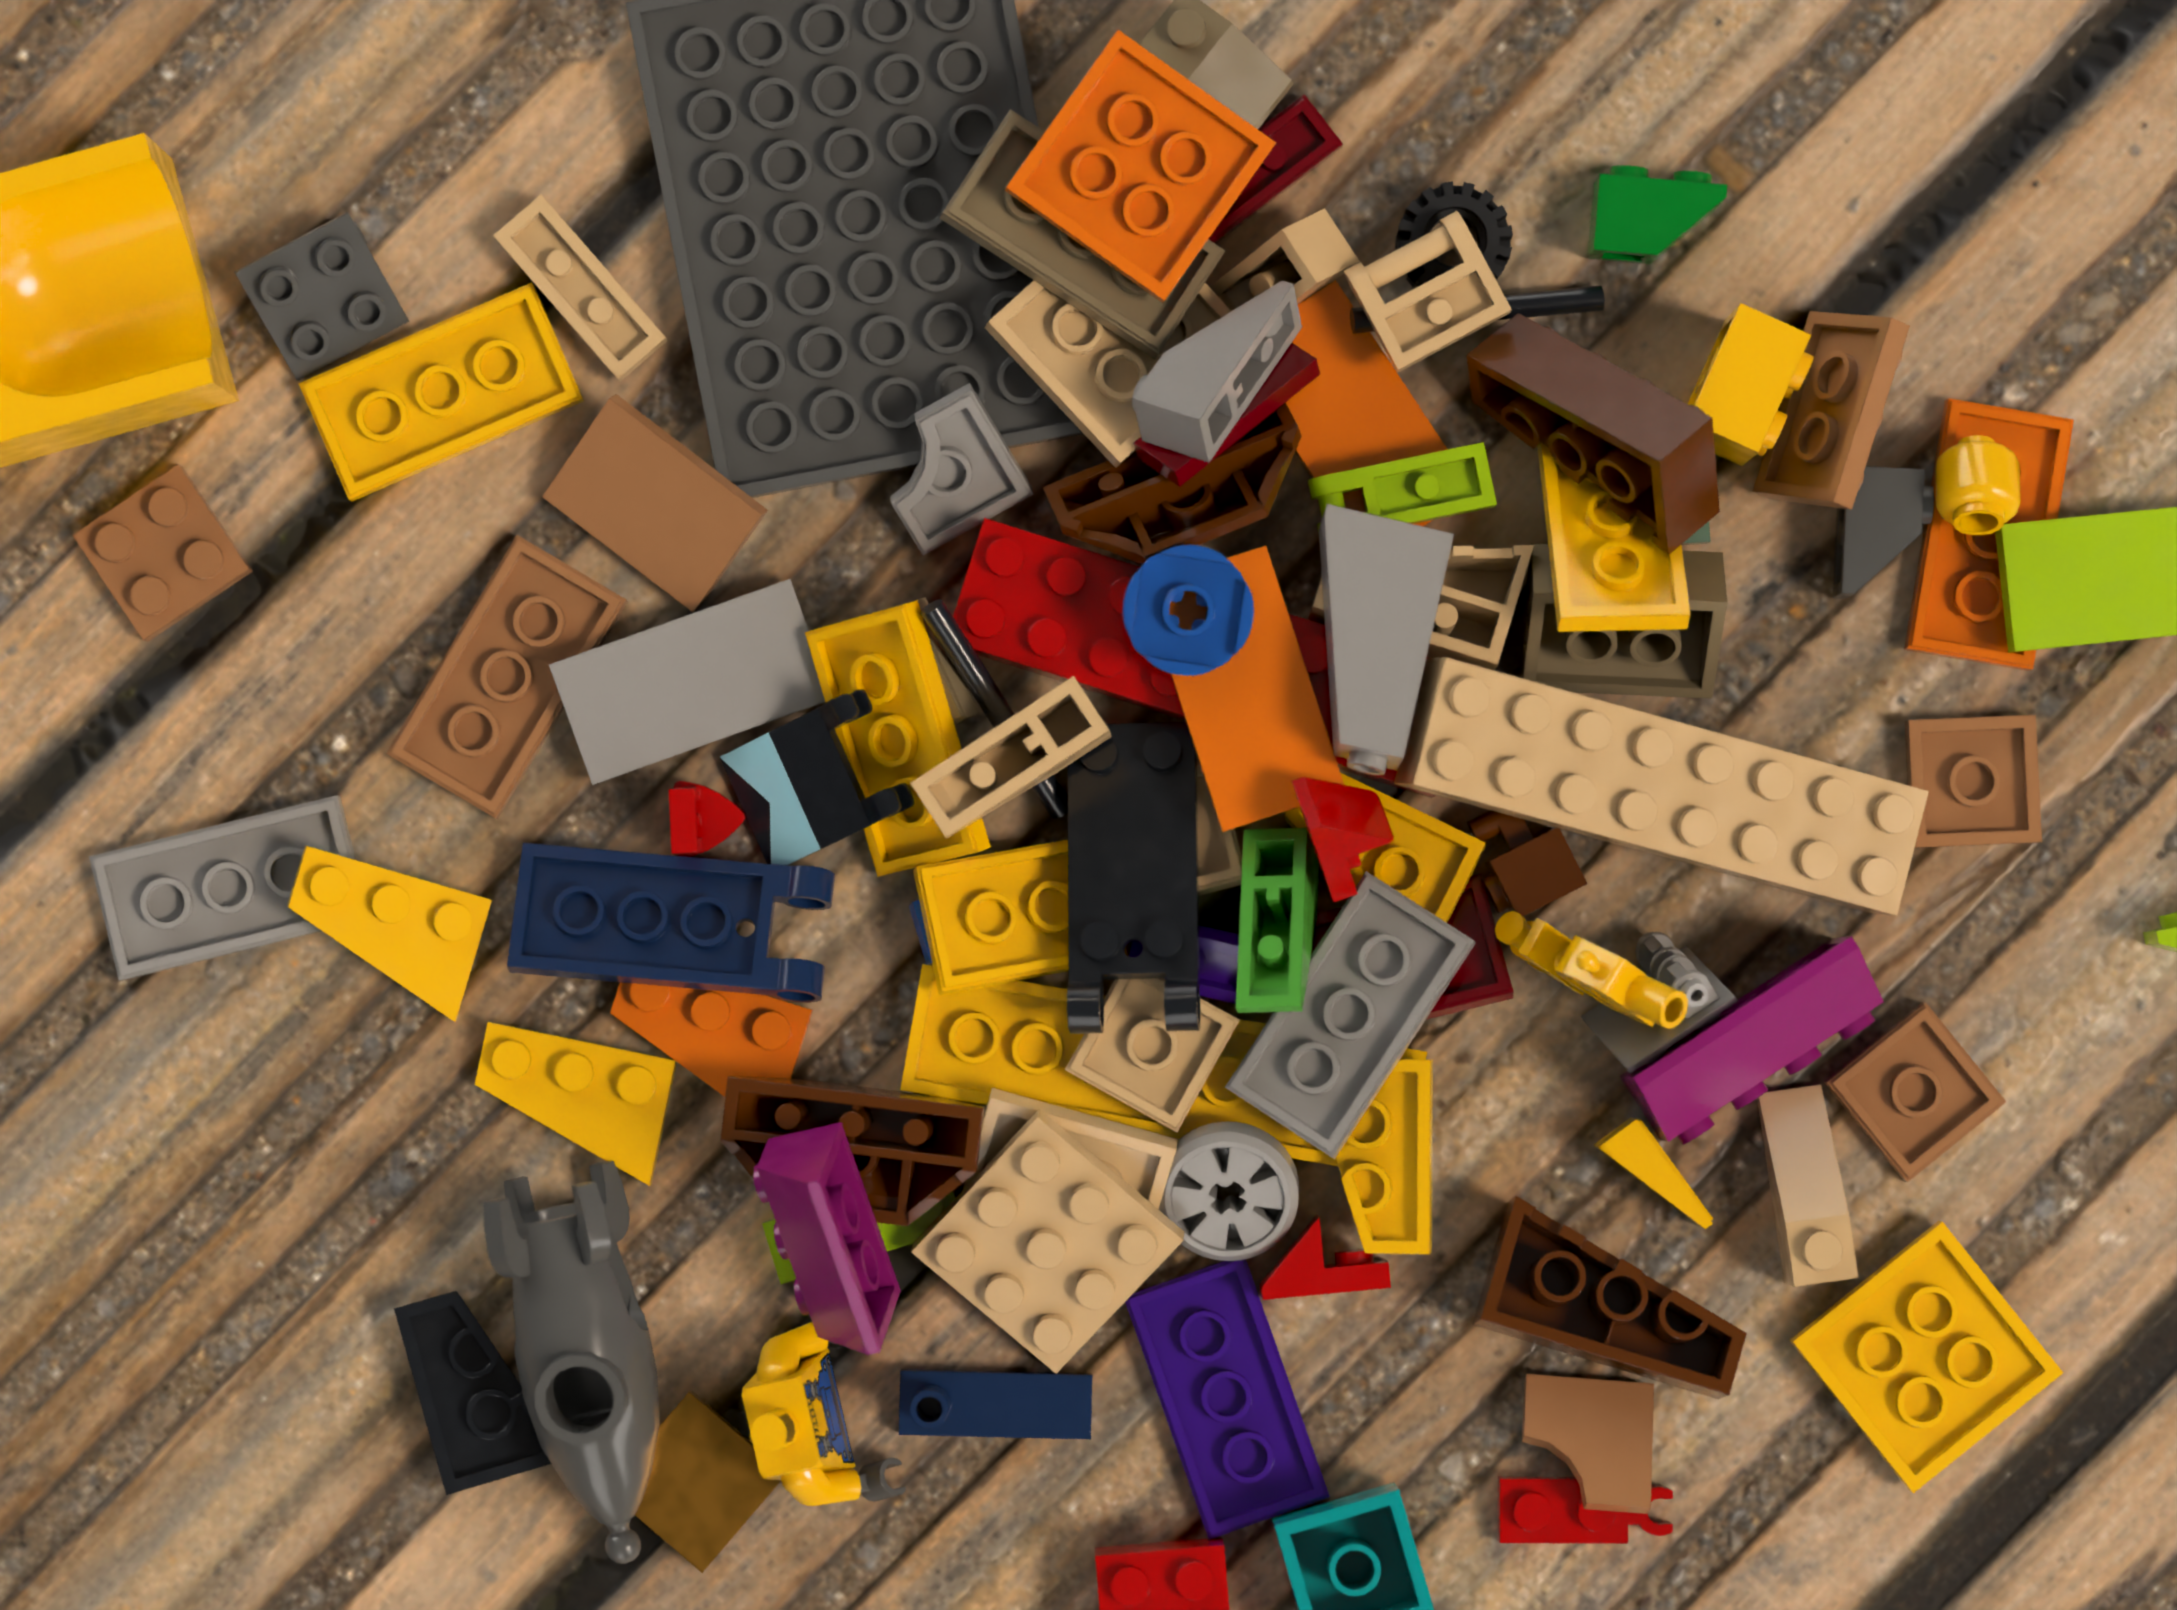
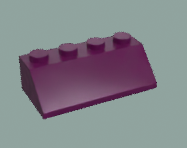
(1755, 1038)

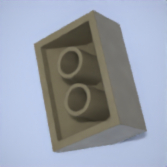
(1218, 59)
(1629, 660)

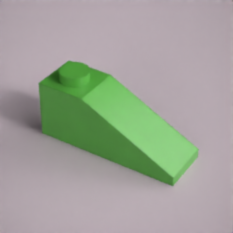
(1276, 919)

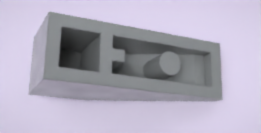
(1214, 374)

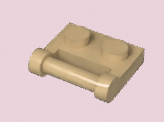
(1437, 310)

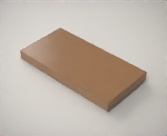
(495, 686)

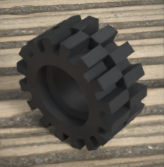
(1475, 209)

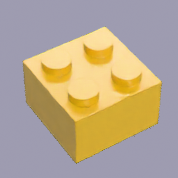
(1745, 380)

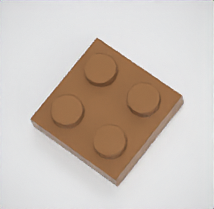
(162, 553)

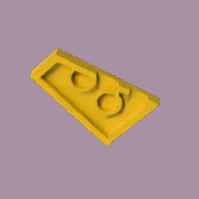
(395, 922)
(583, 1090)
(1390, 1164)

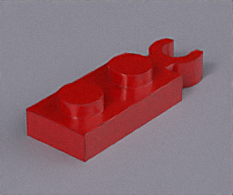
(1554, 1513)

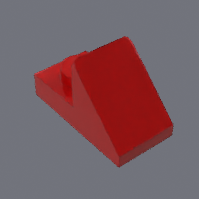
(1341, 826)
(1304, 1274)

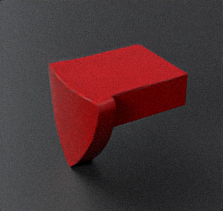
(700, 818)

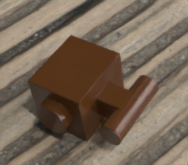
(1532, 869)

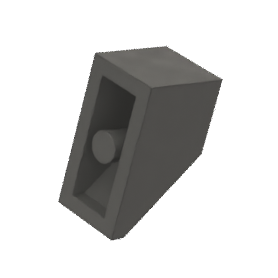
(1880, 525)

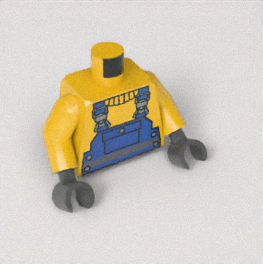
(802, 1427)

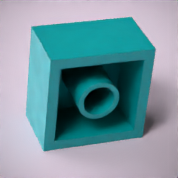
(1353, 1554)

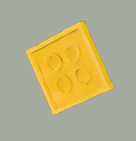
(1926, 1356)

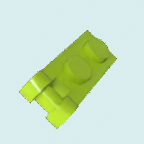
(1415, 486)

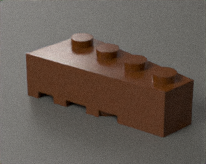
(1601, 426)
(1585, 1302)

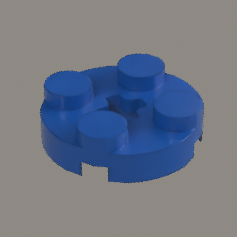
(1217, 587)

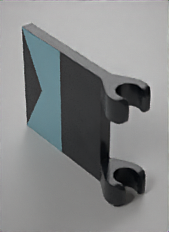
(802, 786)

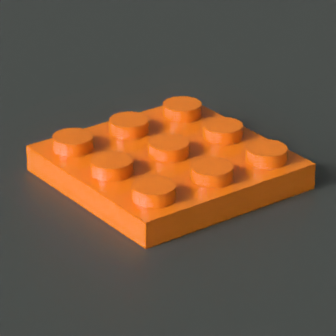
(1140, 166)

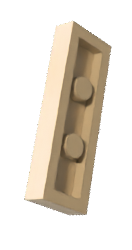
(580, 288)

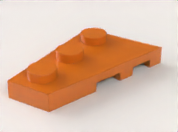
(716, 1030)

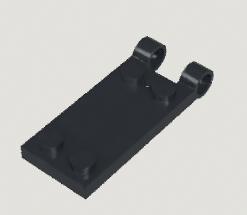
(1134, 871)

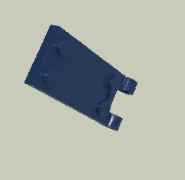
(661, 920)

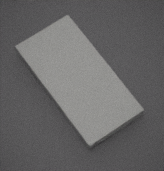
(689, 682)
(212, 887)
(1361, 1009)

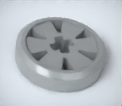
(1235, 1226)

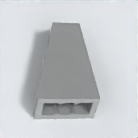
(1379, 619)

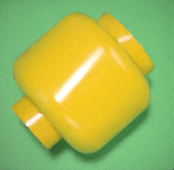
(1977, 485)

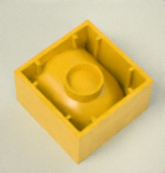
(101, 302)

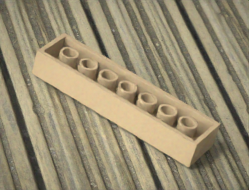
(1661, 786)

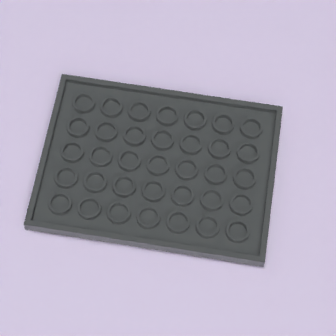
(807, 228)

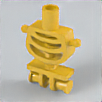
(1592, 971)

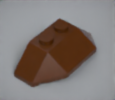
(1144, 513)
(903, 1143)

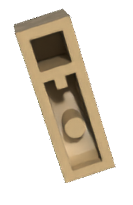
(1012, 758)
(1806, 1188)

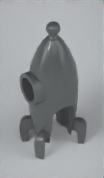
(581, 1344)

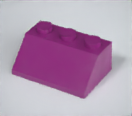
(829, 1236)

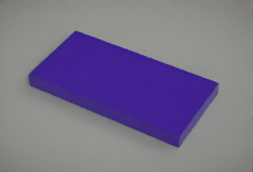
(1226, 1396)

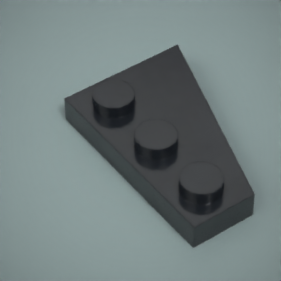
(466, 1395)

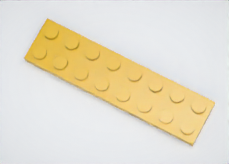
(1021, 1042)

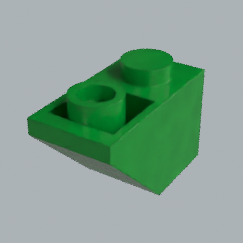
(1644, 216)

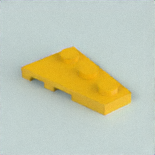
(1425, 859)

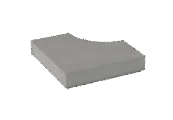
(960, 474)

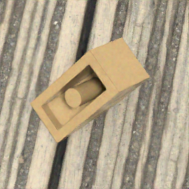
(1303, 253)

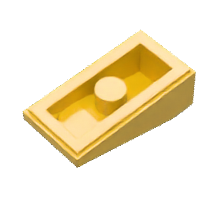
(1641, 1155)

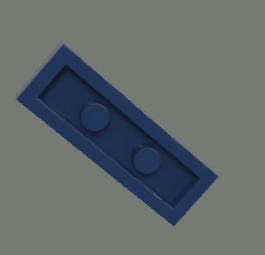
(995, 1404)

